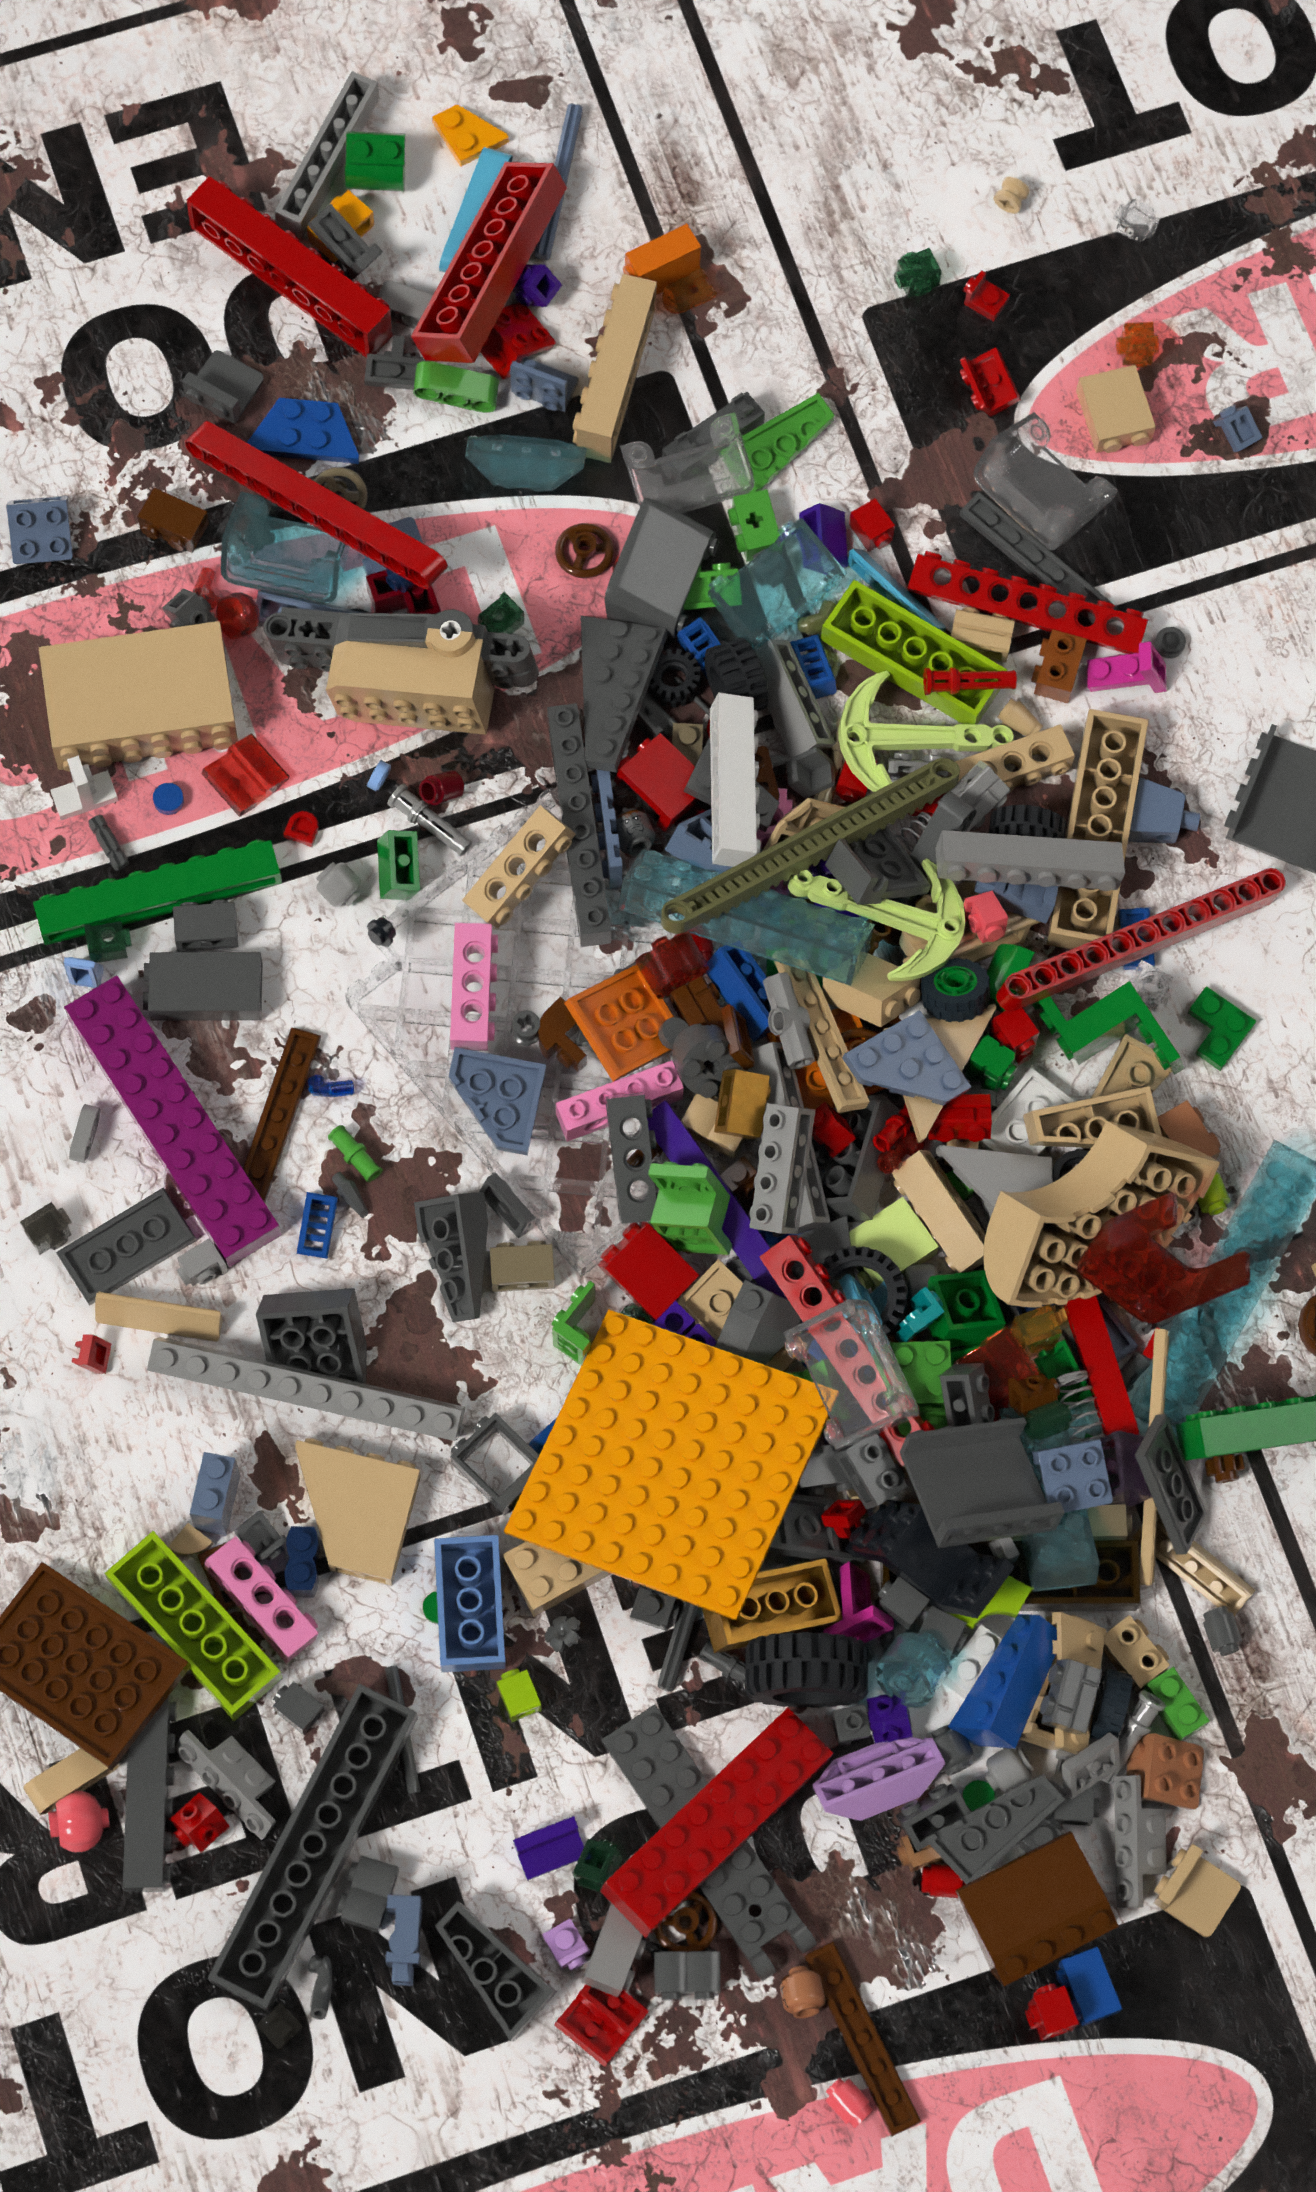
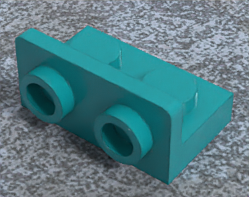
(926, 1309)

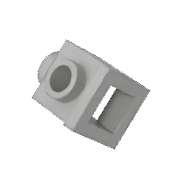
(200, 1264)

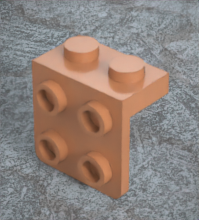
(1168, 1770)

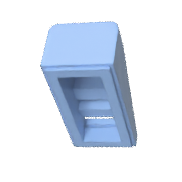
(83, 972)

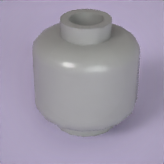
(338, 884)
(1008, 1769)

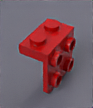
(515, 337)

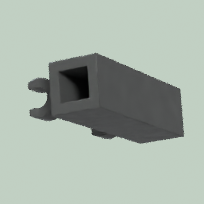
(748, 415)

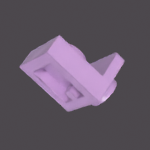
(566, 1945)

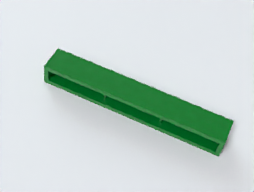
(158, 891)

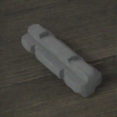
(108, 842)

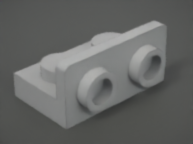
(1088, 1766)

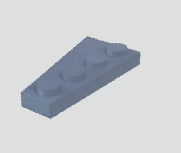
(606, 839)

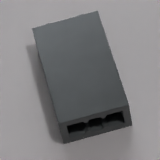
(203, 986)

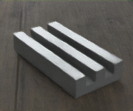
(507, 1205)

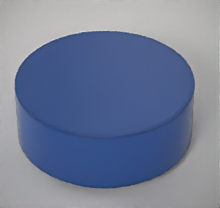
(168, 798)

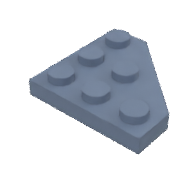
(908, 1062)
(500, 1095)

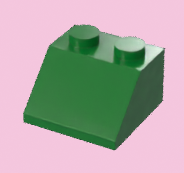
(969, 1308)

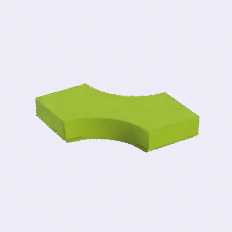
(1006, 1601)

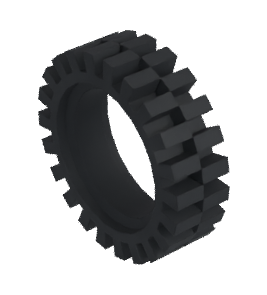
(884, 1266)

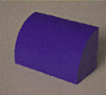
(830, 528)

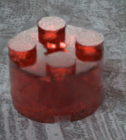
(672, 964)

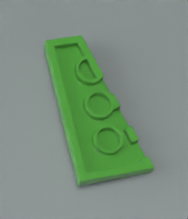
(784, 437)

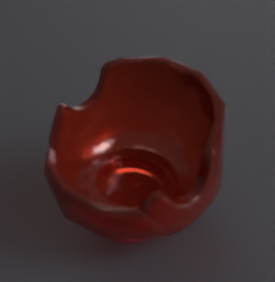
(237, 615)

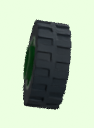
(956, 991)

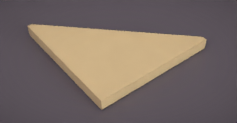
(960, 1041)

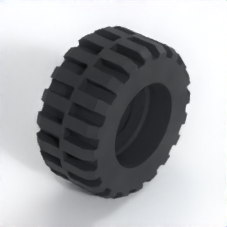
(806, 1670)

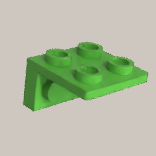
(566, 1335)

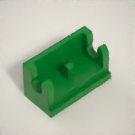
(1060, 1362)

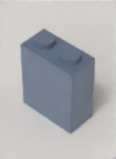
(215, 1493)

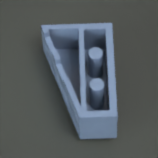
(694, 842)

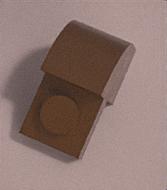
(555, 1033)

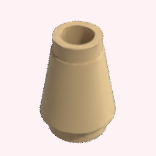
(1019, 718)

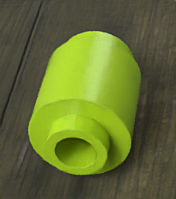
(1215, 1198)

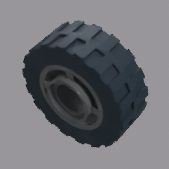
(1111, 1703)

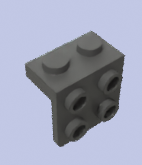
(223, 386)

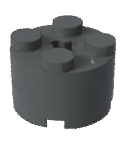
(701, 1057)

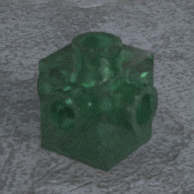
(917, 273)

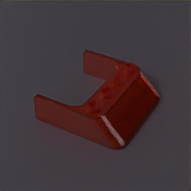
(1145, 1275)

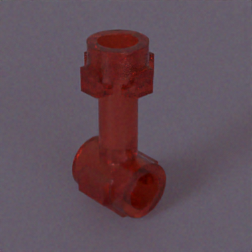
(892, 1160)

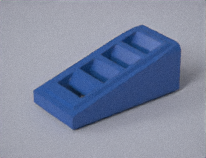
(684, 639)
(823, 683)
(324, 1200)

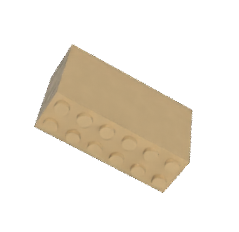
(138, 695)

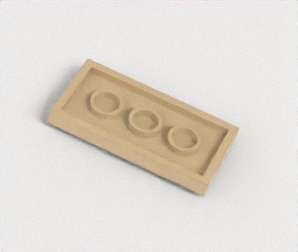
(712, 1300)

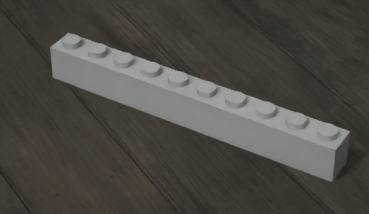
(306, 1388)

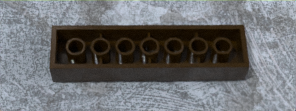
(1115, 1587)

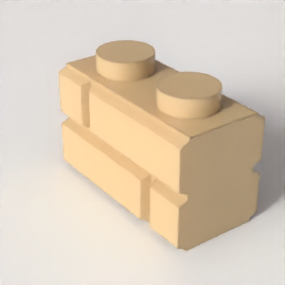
(984, 633)

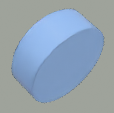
(379, 775)

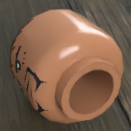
(802, 1992)

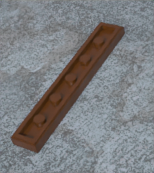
(280, 1109)
(863, 2040)

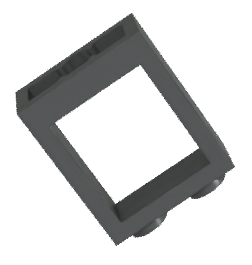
(465, 1448)

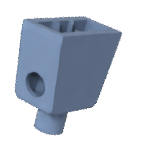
(1159, 814)

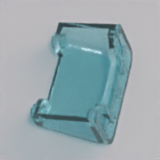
(280, 554)
(777, 585)

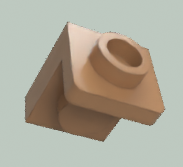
(917, 1860)

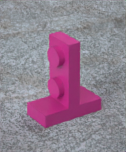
(1128, 670)
(859, 1615)

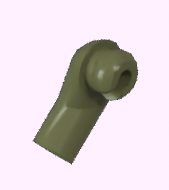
(813, 623)

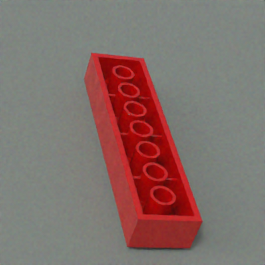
(489, 262)
(290, 267)
(716, 1822)

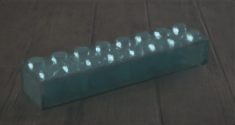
(766, 926)

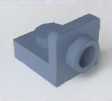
(1238, 427)

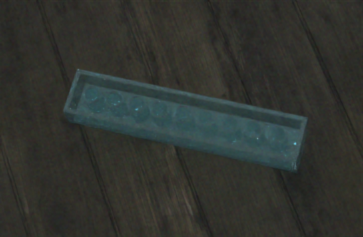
(1208, 1332)

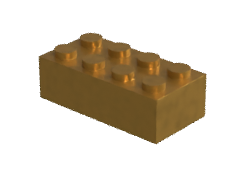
(780, 1602)

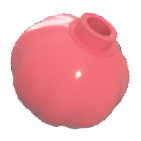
(78, 1821)

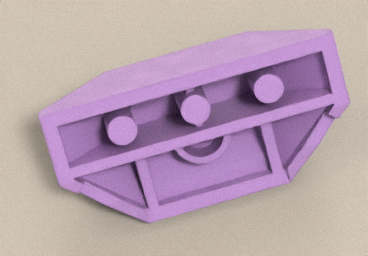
(878, 1777)

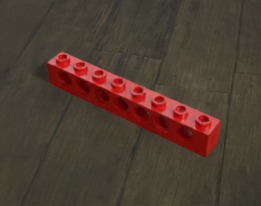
(930, 563)
(779, 1263)

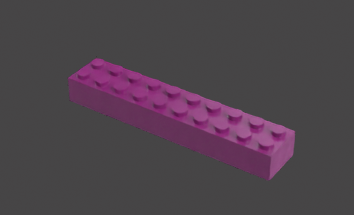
(173, 1121)

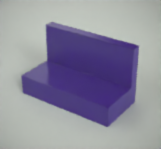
(549, 1848)

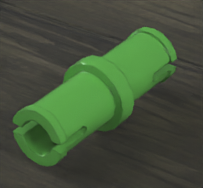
(355, 1153)

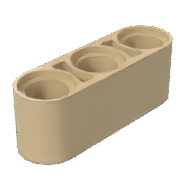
(70, 1774)

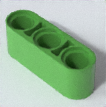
(456, 386)

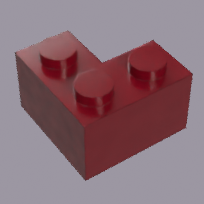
(387, 600)

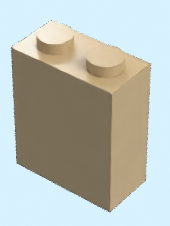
(1115, 409)
(872, 994)

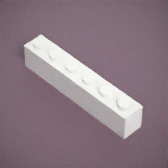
(734, 779)

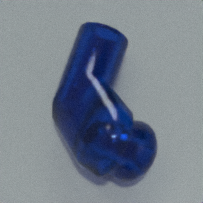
(329, 1089)

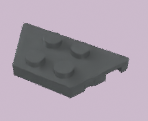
(805, 1536)

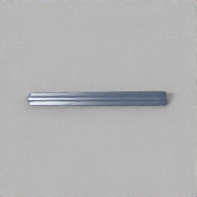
(563, 164)

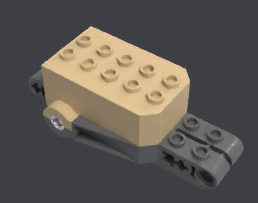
(405, 666)

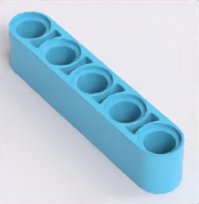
(483, 177)

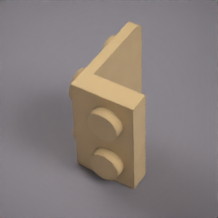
(1196, 1891)

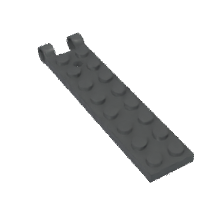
(665, 1782)

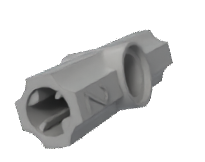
(788, 1020)

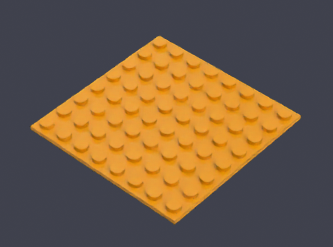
(671, 1464)

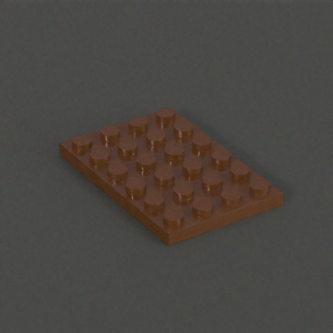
(82, 1666)

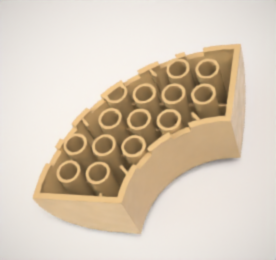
(1045, 1231)

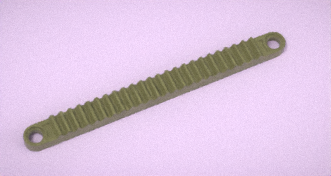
(809, 846)

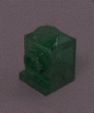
(510, 612)
(106, 951)
(592, 1856)

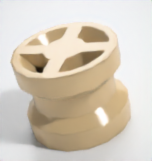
(1011, 195)

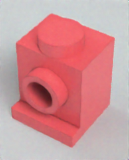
(985, 916)

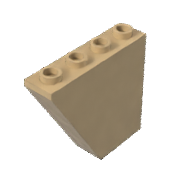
(359, 1507)

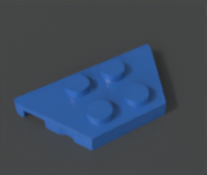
(305, 432)

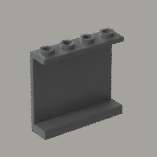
(1278, 803)
(977, 1483)

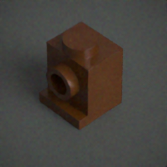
(741, 1181)
(1031, 1393)

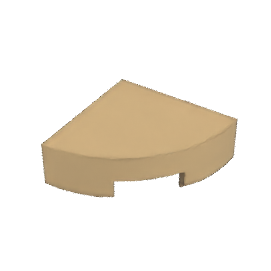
(190, 1542)

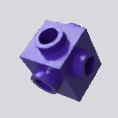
(536, 286)
(888, 1719)

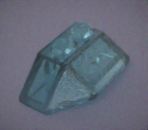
(525, 461)

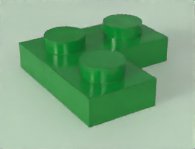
(1227, 1025)

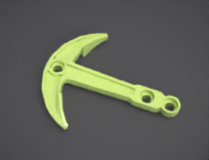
(881, 736)
(912, 920)

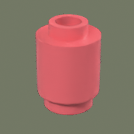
(848, 2102)

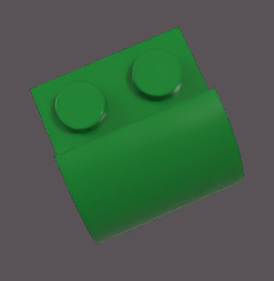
(375, 161)
(1006, 961)

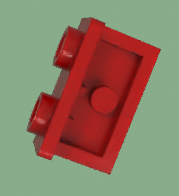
(990, 382)

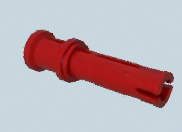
(1006, 680)

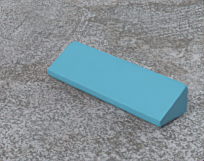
(888, 587)

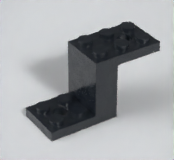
(950, 1576)

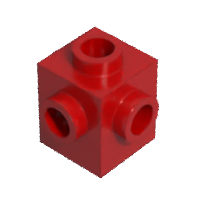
(199, 1823)

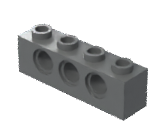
(620, 1109)

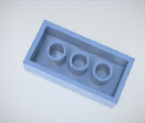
(469, 1603)

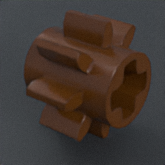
(1225, 1467)

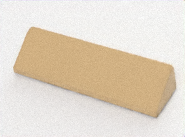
(158, 1316)
(1202, 1571)

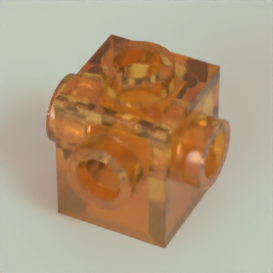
(1137, 344)

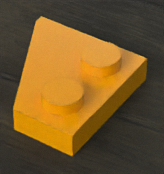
(467, 133)

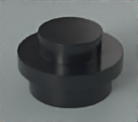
(381, 932)

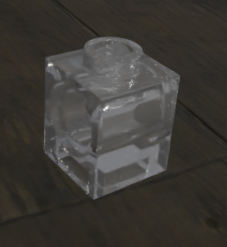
(1149, 974)

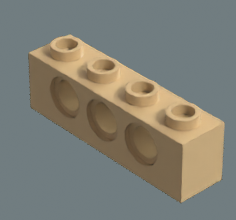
(1049, 743)
(503, 870)

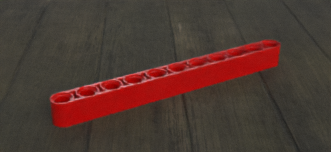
(316, 505)
(1130, 944)

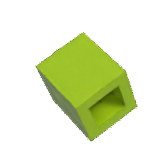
(518, 1694)

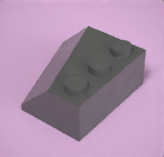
(315, 1332)

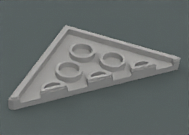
(997, 1171)

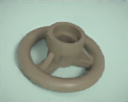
(337, 484)

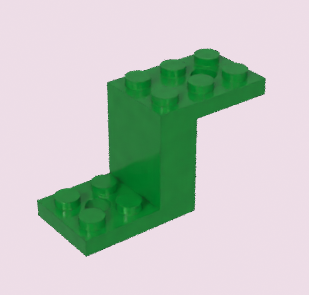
(1105, 1024)

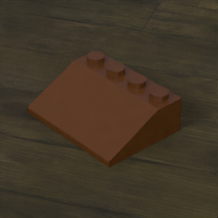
(1036, 1908)

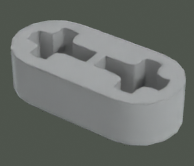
(84, 1133)

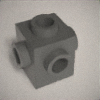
(188, 609)

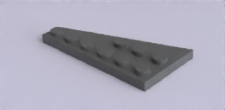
(616, 676)

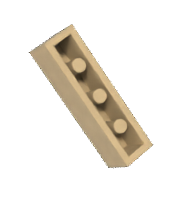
(942, 1211)

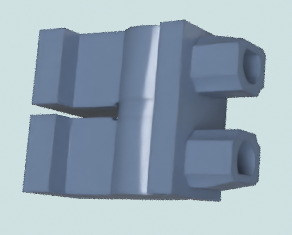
(1023, 899)
(405, 1939)

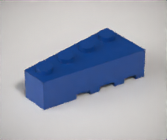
(1008, 1685)

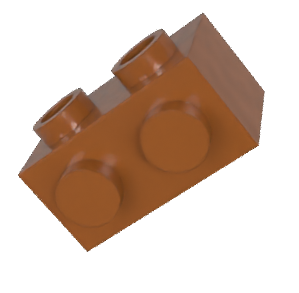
(1059, 667)

